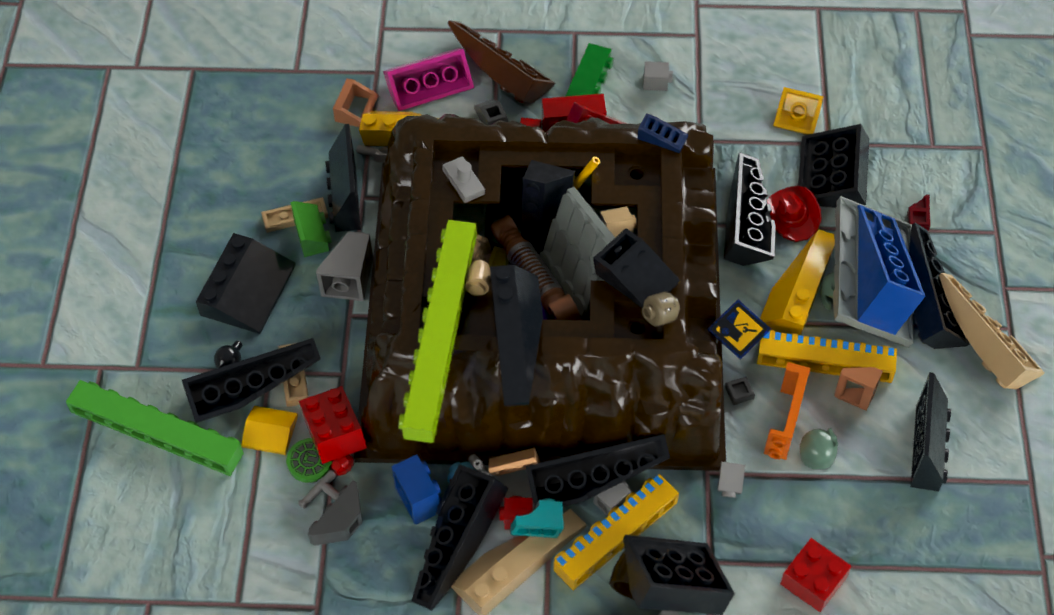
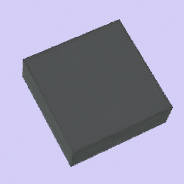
(739, 390)

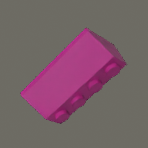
(429, 79)

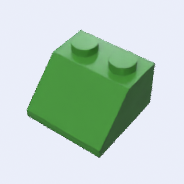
(310, 228)

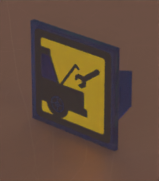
(739, 329)

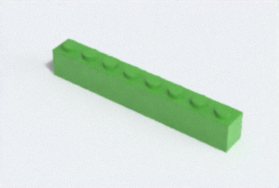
(155, 427)

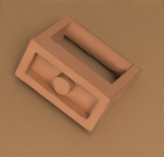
(351, 89)
(859, 397)

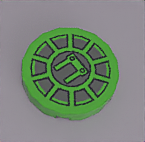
(305, 462)

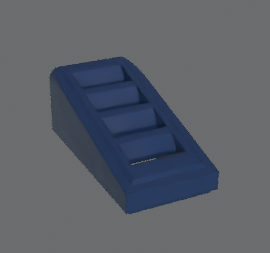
(664, 128)

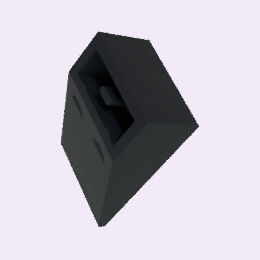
(633, 268)

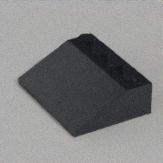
(835, 165)
(343, 183)
(245, 284)
(930, 437)
(675, 576)

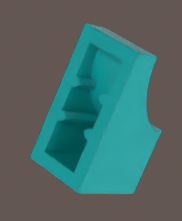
(543, 522)

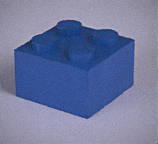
(416, 488)

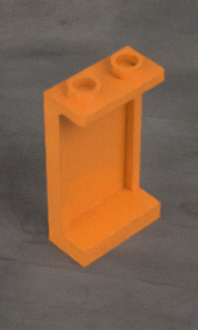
(793, 384)

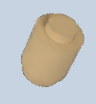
(478, 278)

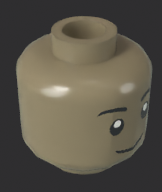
(660, 308)

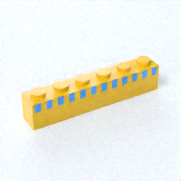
(825, 355)
(606, 537)

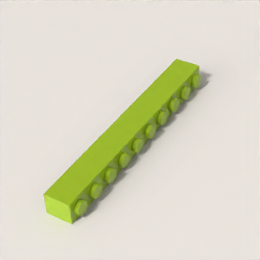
(439, 332)

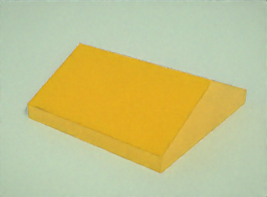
(798, 111)
(269, 430)

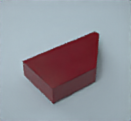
(920, 213)

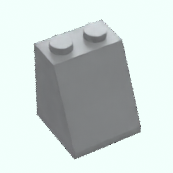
(347, 268)

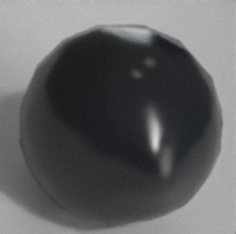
(228, 354)

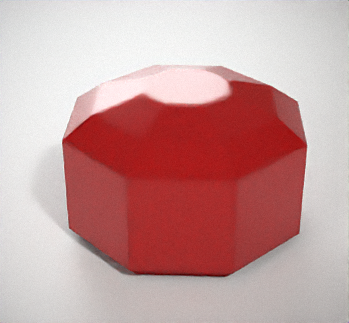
(342, 465)

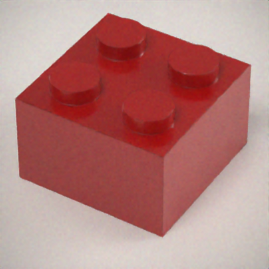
(815, 575)

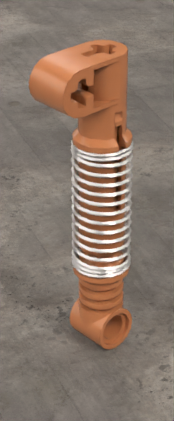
(523, 254)

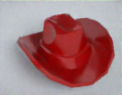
(795, 213)

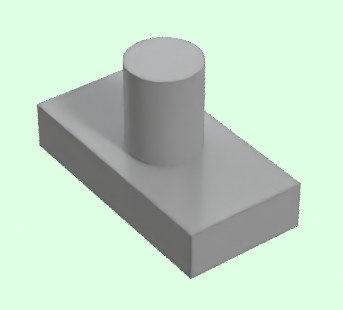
(463, 179)

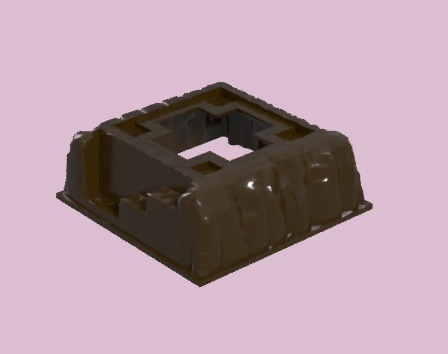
(591, 377)

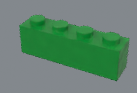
(591, 71)

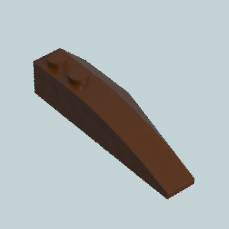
(512, 75)

